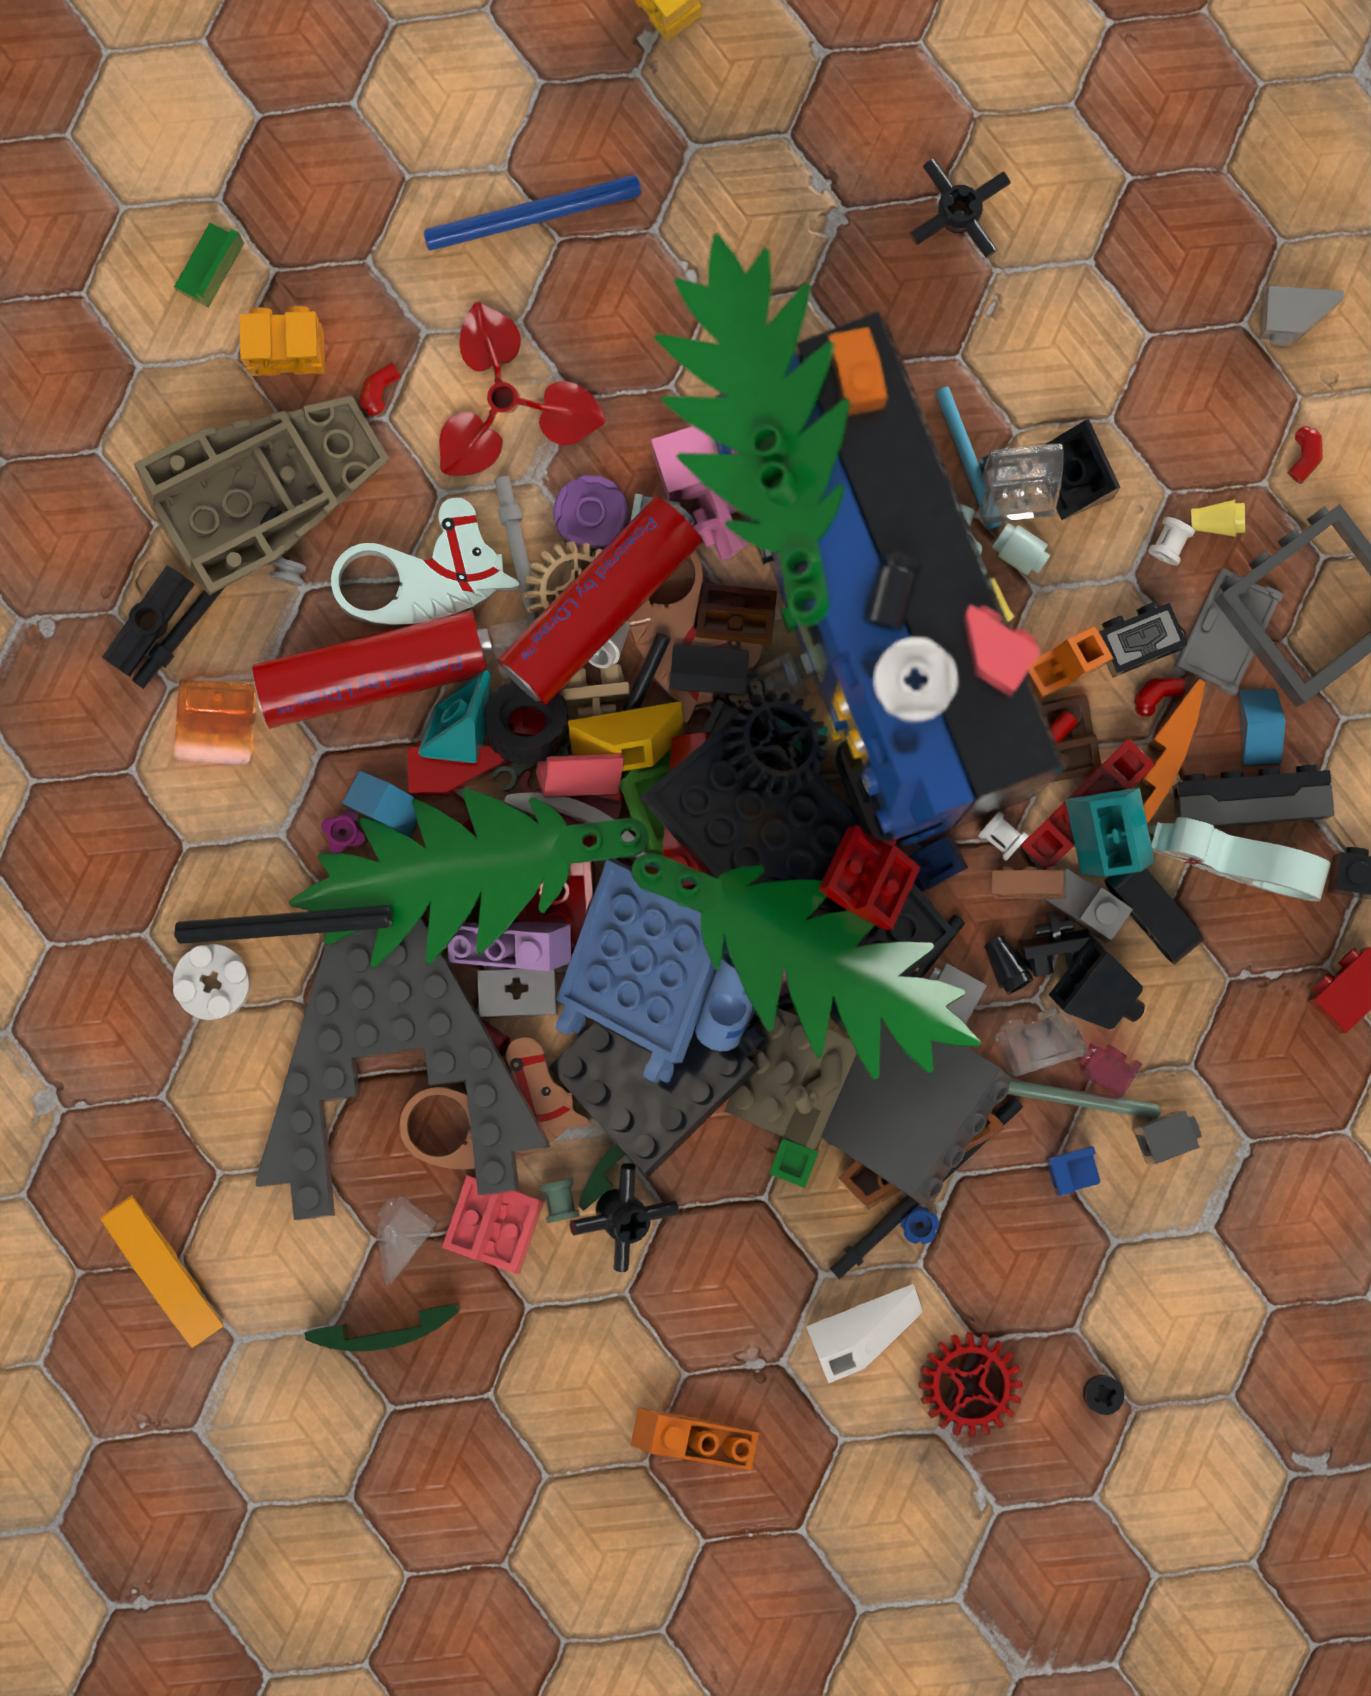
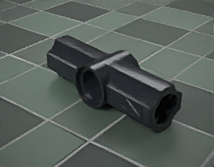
(164, 600)

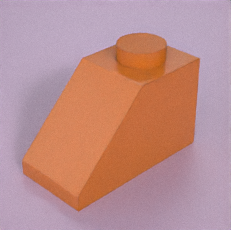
(858, 370)

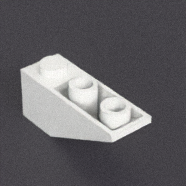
(860, 1334)

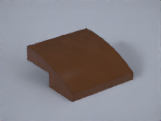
(736, 614)
(1080, 745)

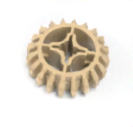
(571, 557)

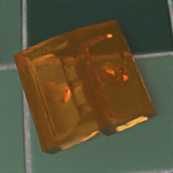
(215, 722)

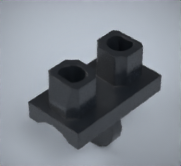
(1039, 950)

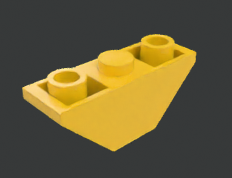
(638, 734)

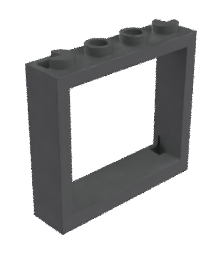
(1256, 638)

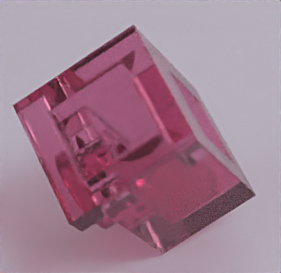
(1108, 1068)

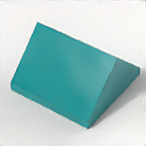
(458, 722)

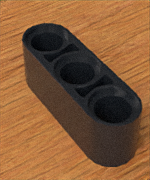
(1156, 913)

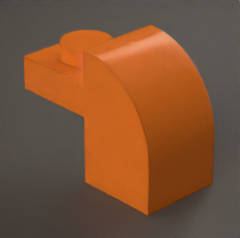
(1069, 662)

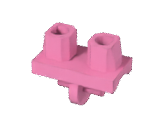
(712, 527)

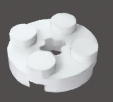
(931, 662)
(231, 973)

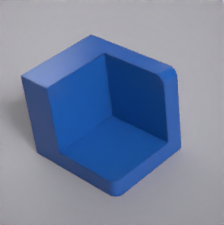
(1073, 1170)

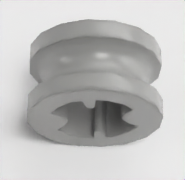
(288, 572)

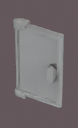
(1222, 653)

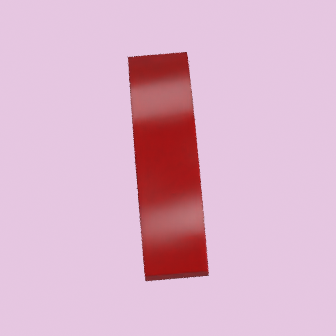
(1117, 773)

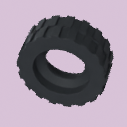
(519, 748)

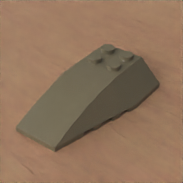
(225, 479)

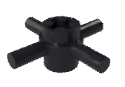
(958, 221)
(623, 1216)

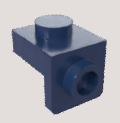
(938, 863)

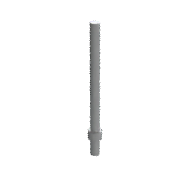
(510, 516)

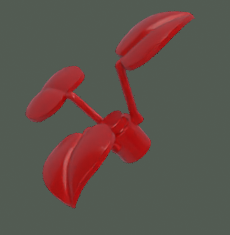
(467, 442)

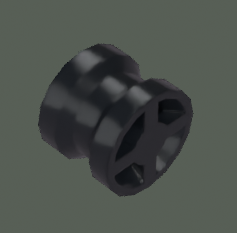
(1099, 1389)

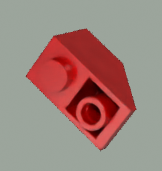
(1347, 994)

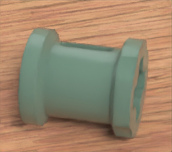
(559, 1200)

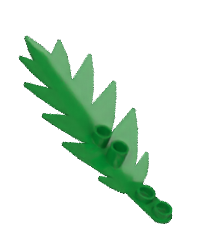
(762, 417)
(456, 867)
(771, 934)

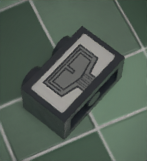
(1142, 638)

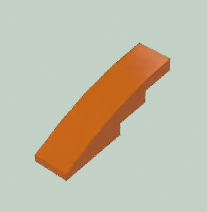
(1173, 743)

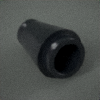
(1008, 966)

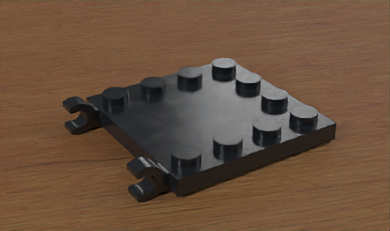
(647, 1116)

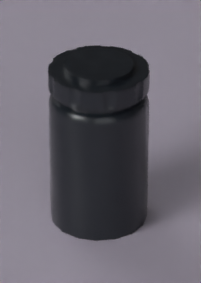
(891, 591)

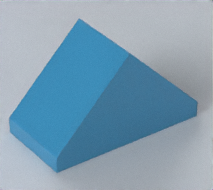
(1261, 727)
(382, 803)

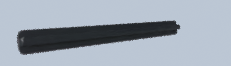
(284, 924)

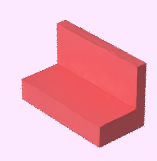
(580, 775)

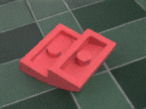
(493, 1226)

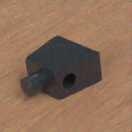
(1098, 989)

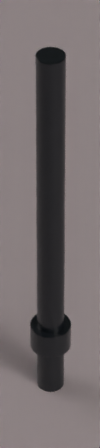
(161, 653)

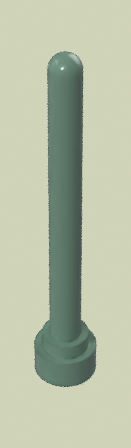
(1084, 1099)

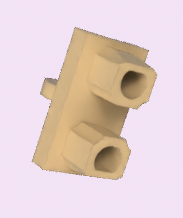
(612, 690)

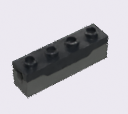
(1256, 799)

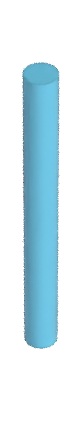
(963, 447)

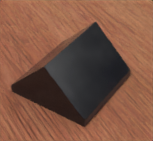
(1086, 471)

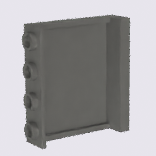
(914, 1122)

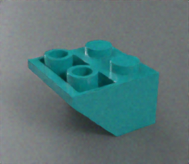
(1110, 833)

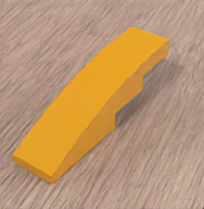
(161, 1271)

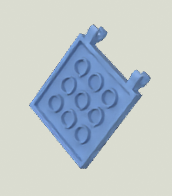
(638, 970)

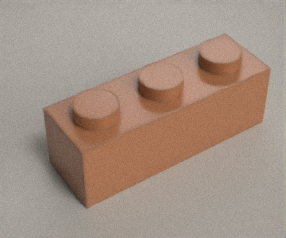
(1029, 883)

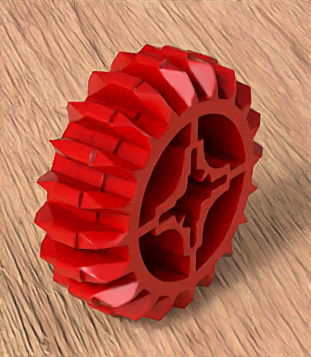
(980, 1369)

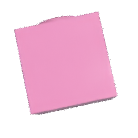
(675, 477)

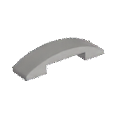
(567, 806)

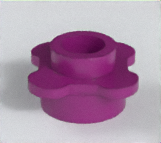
(333, 827)

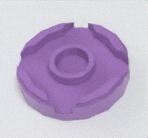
(590, 511)

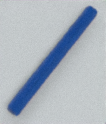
(532, 212)

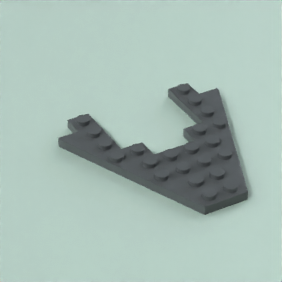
(381, 1012)

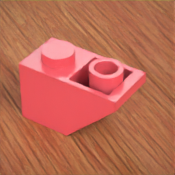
(996, 651)

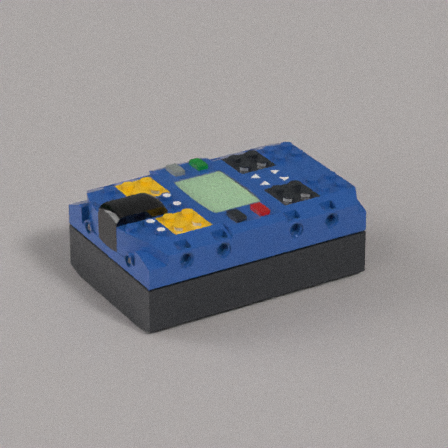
(898, 498)

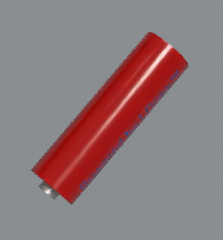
(601, 600)
(370, 669)

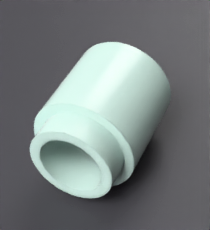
(1021, 549)

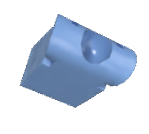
(724, 1010)

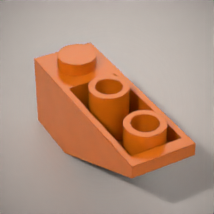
(694, 1439)

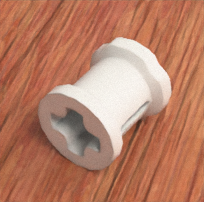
(1171, 541)
(1002, 835)

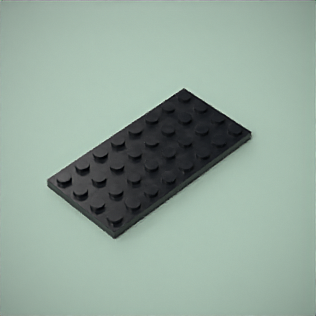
(789, 835)

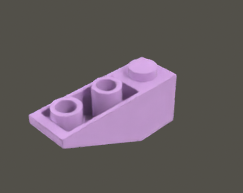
(521, 946)

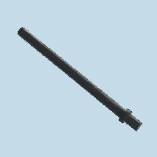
(904, 1207)

